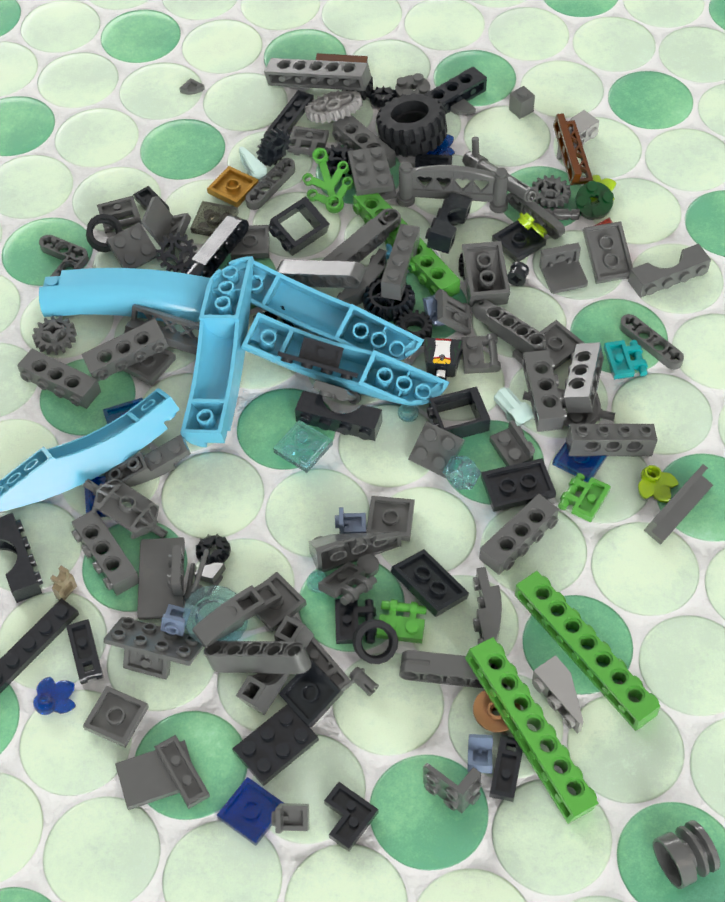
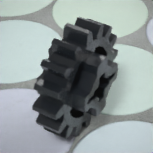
(273, 146)
(336, 155)
(170, 254)

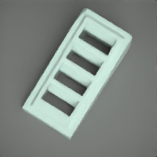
(252, 164)

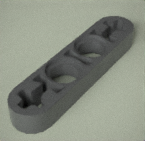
(256, 198)
(549, 222)
(649, 343)

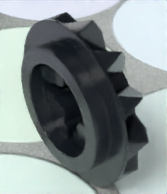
(376, 96)
(217, 556)

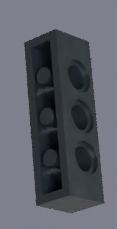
(463, 86)

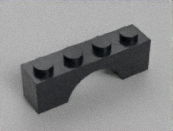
(442, 232)
(360, 423)
(21, 578)

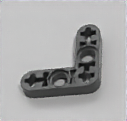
(69, 257)

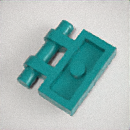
(619, 359)

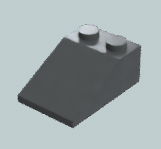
(485, 273)

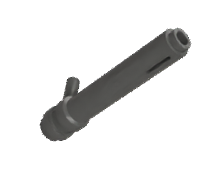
(515, 186)

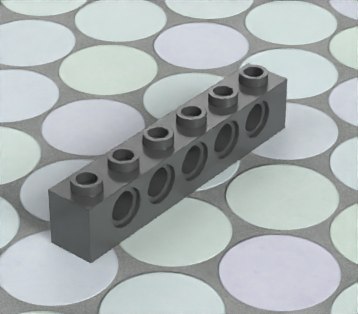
(318, 74)

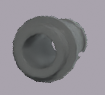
(363, 681)

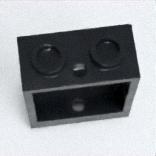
(311, 214)
(458, 399)

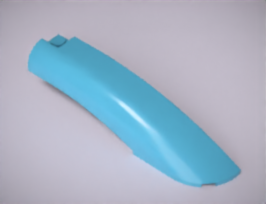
(118, 289)
(219, 354)

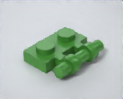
(590, 500)
(407, 628)

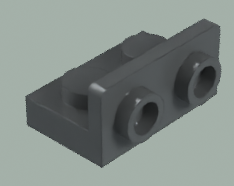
(512, 445)

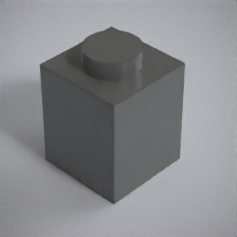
(521, 102)

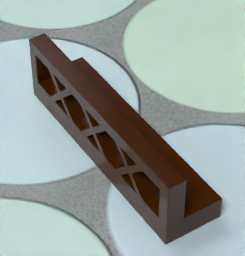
(569, 154)

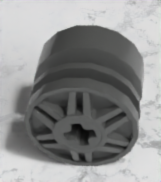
(686, 854)

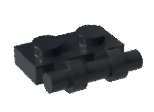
(347, 620)

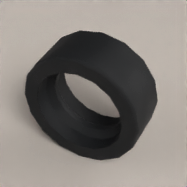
(99, 219)
(392, 645)

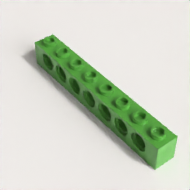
(426, 264)
(635, 713)
(543, 762)

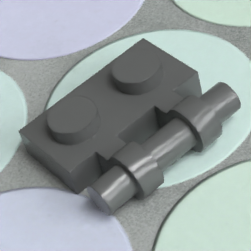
(307, 137)
(342, 581)

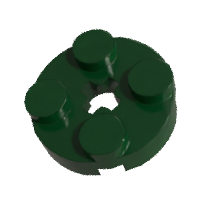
(604, 197)

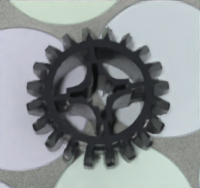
(387, 308)

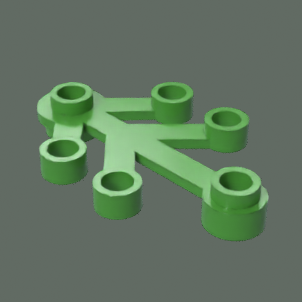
(329, 183)

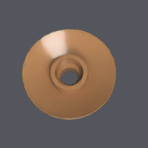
(483, 714)

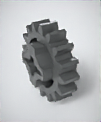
(550, 192)
(54, 335)

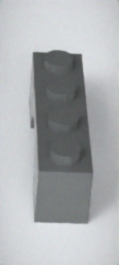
(396, 270)
(649, 279)
(262, 688)

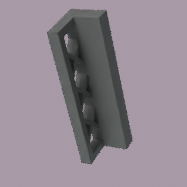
(175, 339)
(679, 506)

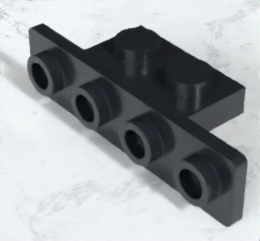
(319, 355)

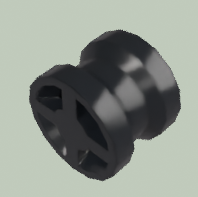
(518, 273)

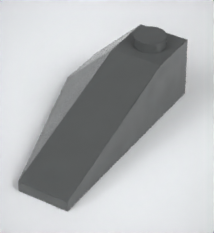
(337, 549)

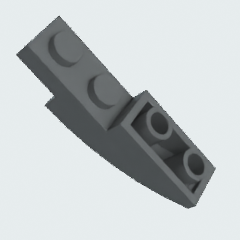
(374, 271)
(154, 464)
(490, 607)
(235, 612)

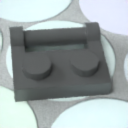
(119, 209)
(453, 313)
(473, 354)
(337, 392)

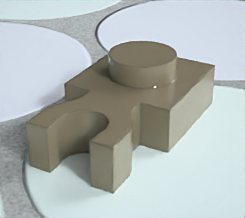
(63, 583)

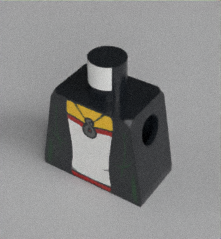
(442, 356)

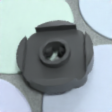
(407, 83)

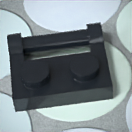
(431, 159)

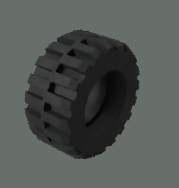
(412, 124)

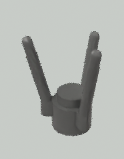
(191, 588)

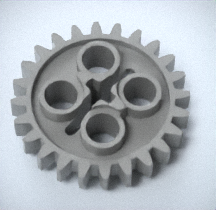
(333, 106)

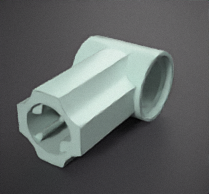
(512, 406)

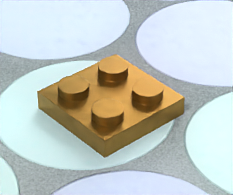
(232, 186)

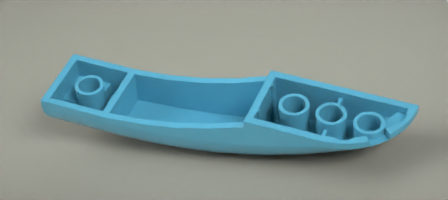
(328, 315)
(377, 373)
(72, 463)

